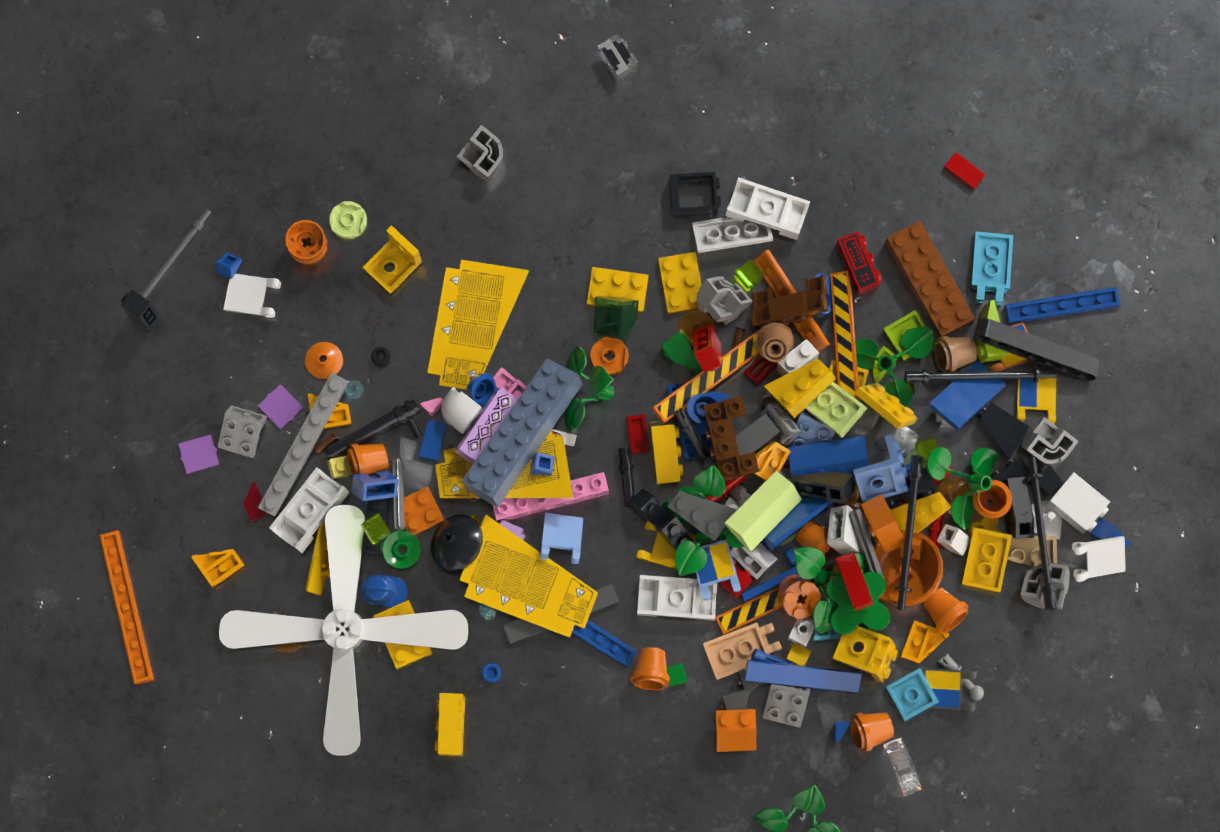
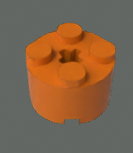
(788, 597)

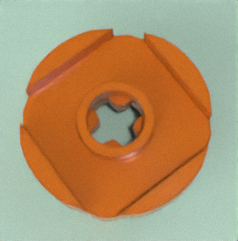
(617, 348)

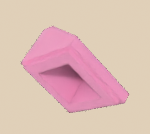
(432, 406)

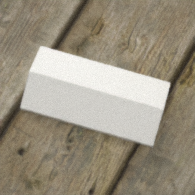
(728, 233)

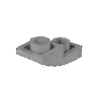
(739, 494)

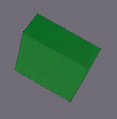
(676, 674)

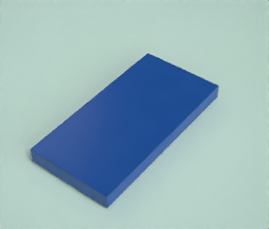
(965, 397)

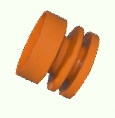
(306, 231)

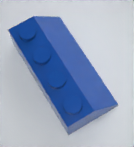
(829, 456)
(795, 520)

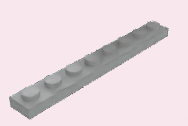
(303, 445)

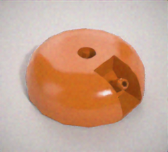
(924, 570)

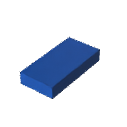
(432, 440)

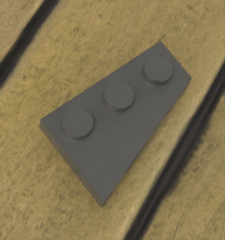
(701, 513)

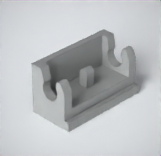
(783, 422)

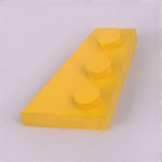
(926, 511)

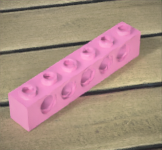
(582, 489)

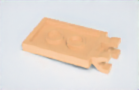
(731, 651)

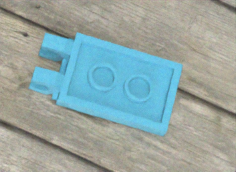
(991, 265)

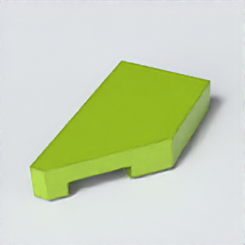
(878, 373)

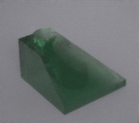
(614, 316)

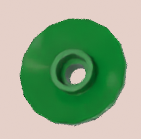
(397, 540)

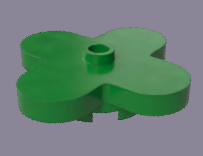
(844, 619)

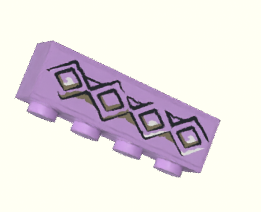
(485, 425)

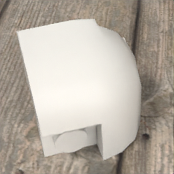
(459, 410)

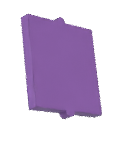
(280, 407)
(198, 454)

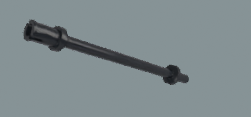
(925, 376)
(914, 476)
(1048, 588)

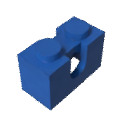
(383, 483)

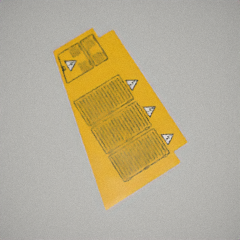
(471, 319)
(527, 485)
(518, 582)

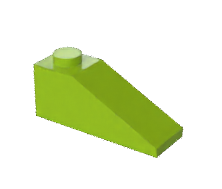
(985, 352)

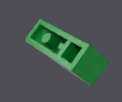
(681, 351)

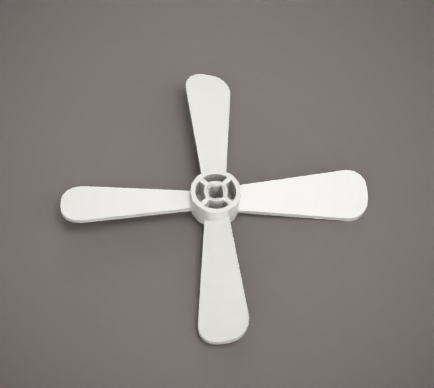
(344, 543)

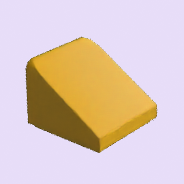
(798, 655)

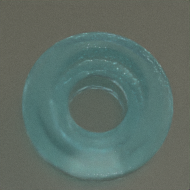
(354, 395)
(486, 612)

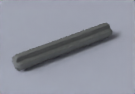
(398, 502)
(865, 541)

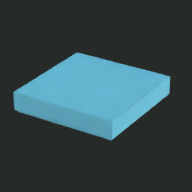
(912, 694)

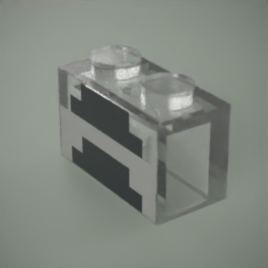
(617, 57)

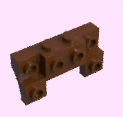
(790, 307)
(723, 439)

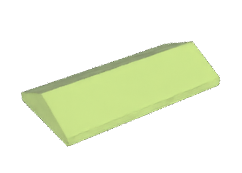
(763, 510)

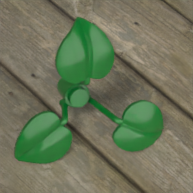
(917, 342)
(597, 388)
(982, 462)
(707, 483)
(690, 557)
(808, 566)
(808, 800)

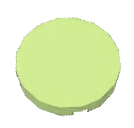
(348, 220)

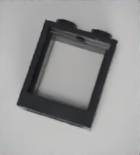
(676, 179)

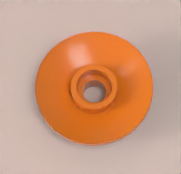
(323, 369)

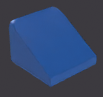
(228, 265)
(542, 464)
(839, 729)

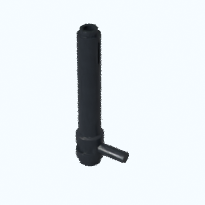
(398, 416)

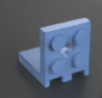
(888, 471)

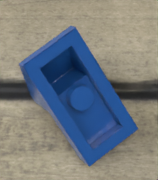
(1106, 530)

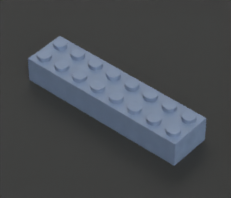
(522, 432)

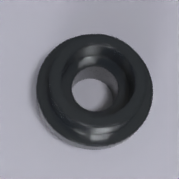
(380, 350)

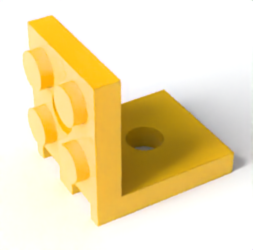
(395, 251)
(875, 656)

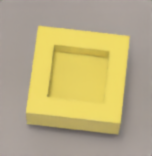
(339, 467)

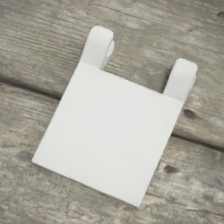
(247, 295)
(1102, 557)

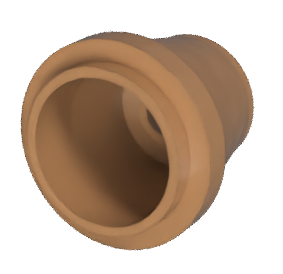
(773, 334)
(954, 353)

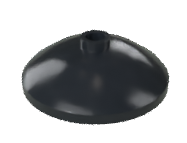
(462, 547)

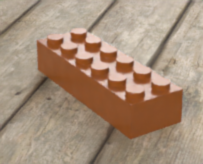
(929, 280)

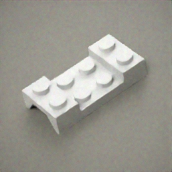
(768, 208)
(308, 510)
(675, 598)

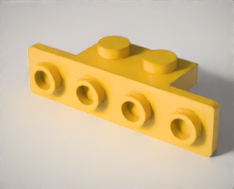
(320, 563)

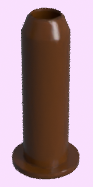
(738, 336)
(328, 441)

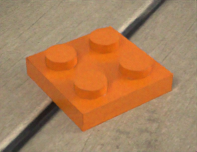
(421, 512)

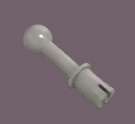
(974, 691)

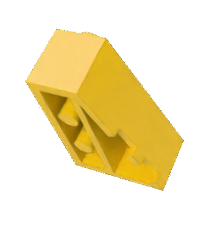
(800, 386)
(666, 451)
(450, 724)

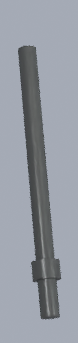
(196, 225)

